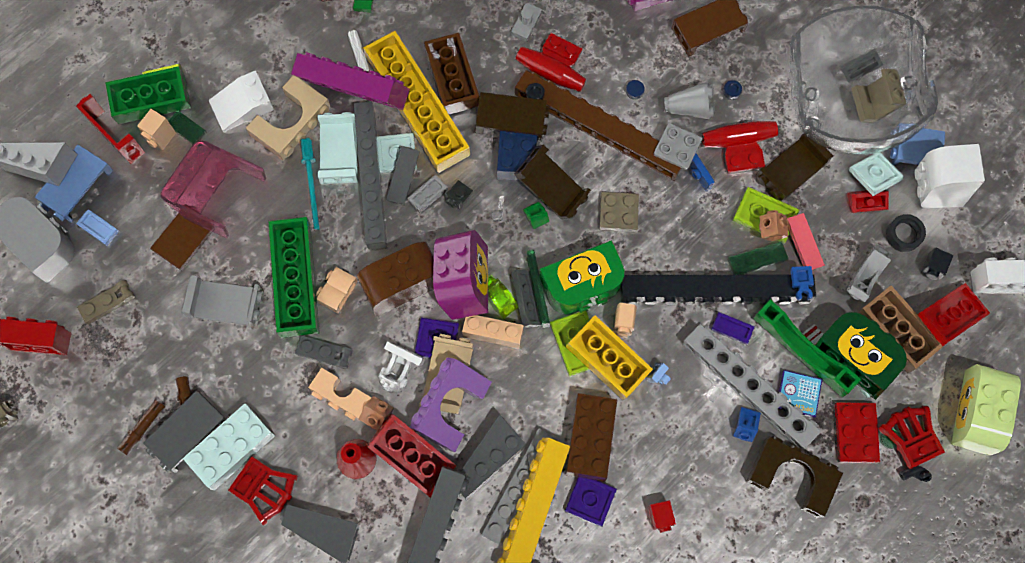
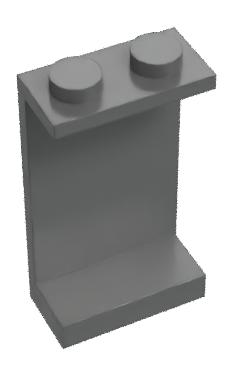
(183, 431)

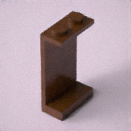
(708, 24)

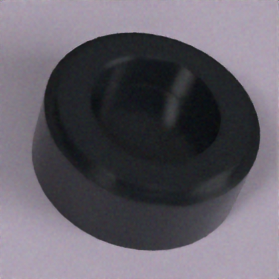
(535, 91)

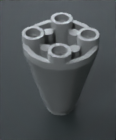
(692, 101)

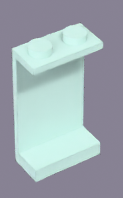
(338, 148)

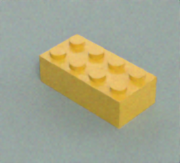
(609, 358)

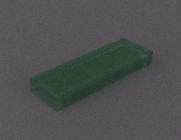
(758, 258)

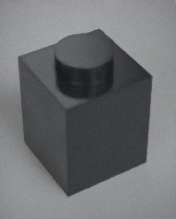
(937, 264)

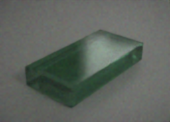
(186, 128)

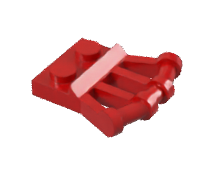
(918, 448)
(253, 479)

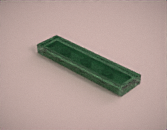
(538, 290)

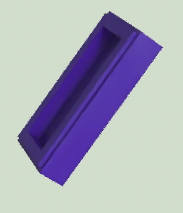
(732, 328)

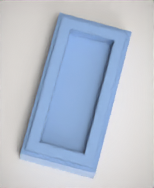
(97, 227)

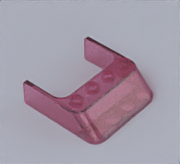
(199, 178)

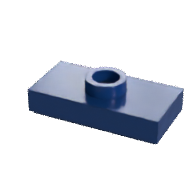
(701, 173)

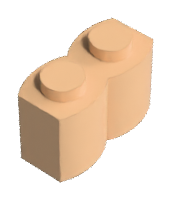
(336, 290)
(624, 320)

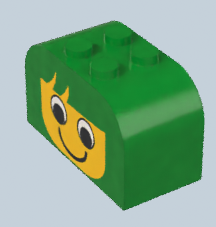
(583, 279)

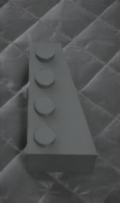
(491, 455)

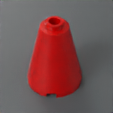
(356, 459)

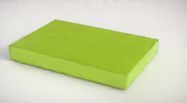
(758, 204)
(564, 331)

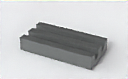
(861, 64)

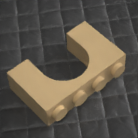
(283, 141)

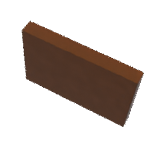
(180, 241)

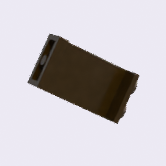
(512, 114)
(793, 167)
(551, 183)

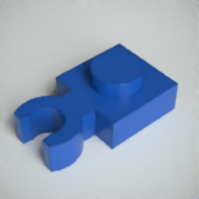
(803, 279)

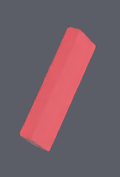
(804, 242)

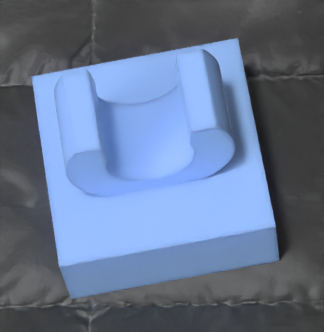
(658, 374)

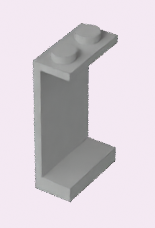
(222, 302)

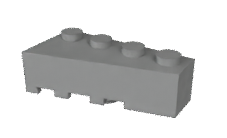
(38, 160)

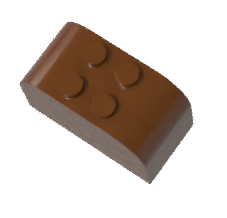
(398, 277)

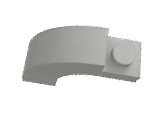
(868, 273)

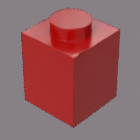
(662, 516)

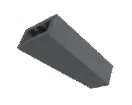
(325, 532)

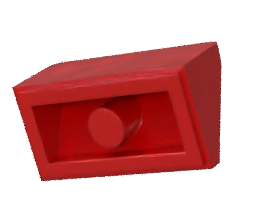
(863, 201)

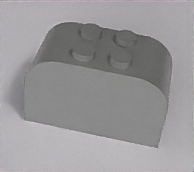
(35, 238)

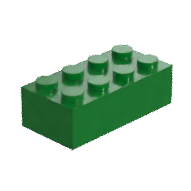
(160, 90)

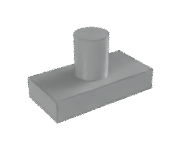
(526, 22)

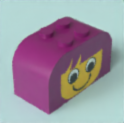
(461, 274)

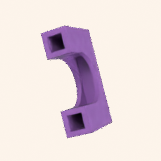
(428, 418)

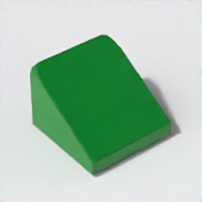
(536, 215)

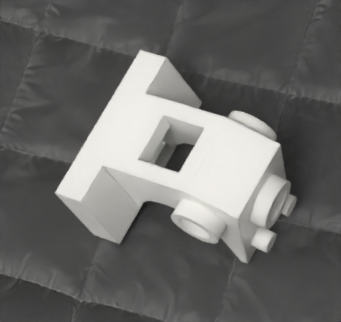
(392, 381)

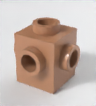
(773, 226)
(375, 413)

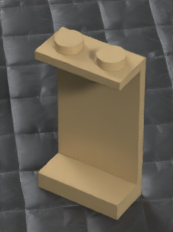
(443, 349)

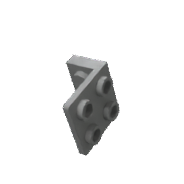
(677, 146)

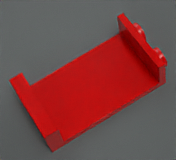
(126, 147)

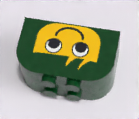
(865, 351)

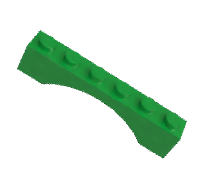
(832, 372)

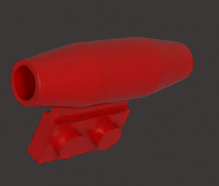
(554, 62)
(741, 143)

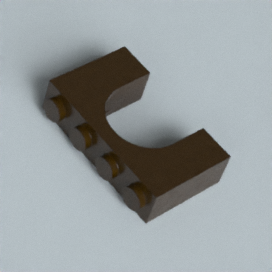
(823, 477)

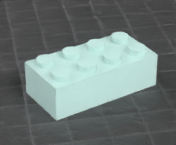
(228, 447)

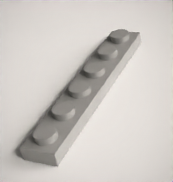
(506, 507)

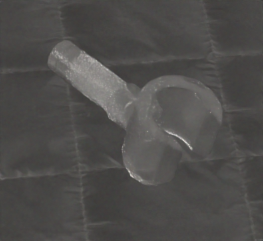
(498, 214)

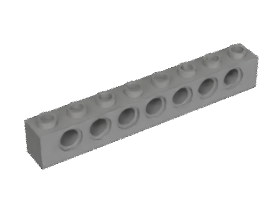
(753, 397)

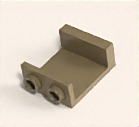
(879, 97)

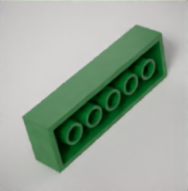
(293, 277)

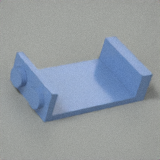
(75, 184)

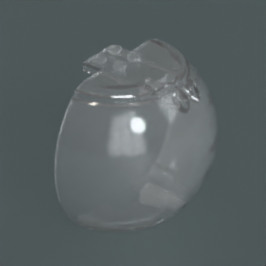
(824, 96)

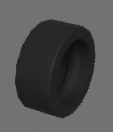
(915, 223)

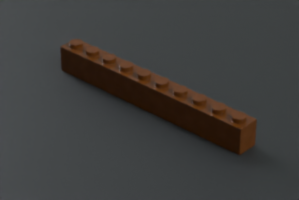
(599, 124)

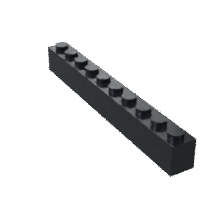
(711, 289)

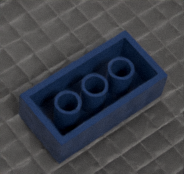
(512, 152)

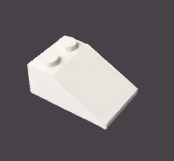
(240, 101)

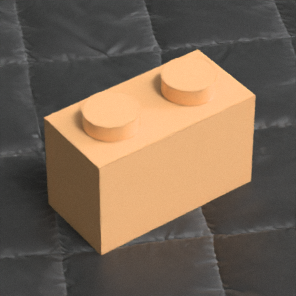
(156, 130)

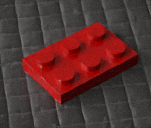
(857, 433)

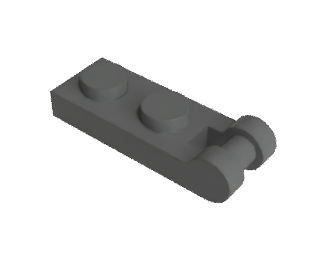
(323, 352)

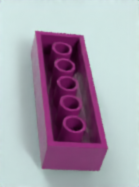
(350, 80)

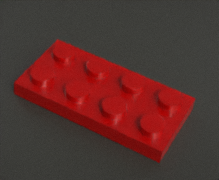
(953, 314)

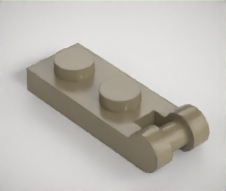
(105, 302)

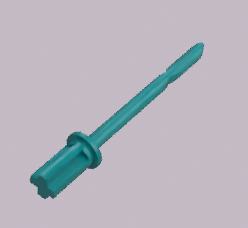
(308, 159)

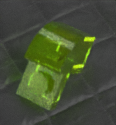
(500, 298)

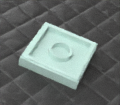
(389, 150)
(876, 173)

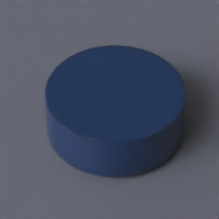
(635, 89)
(732, 89)

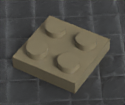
(619, 211)

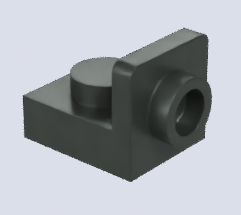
(458, 195)

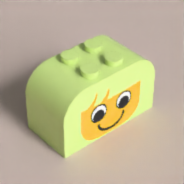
(986, 410)

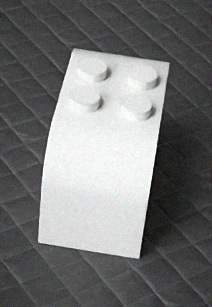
(949, 176)

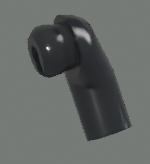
(917, 472)

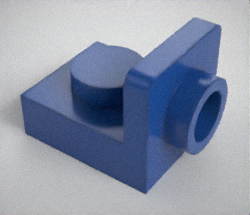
(747, 424)

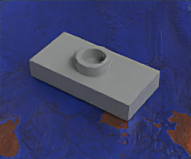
(427, 193)

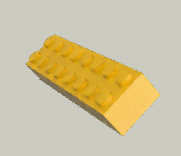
(422, 107)

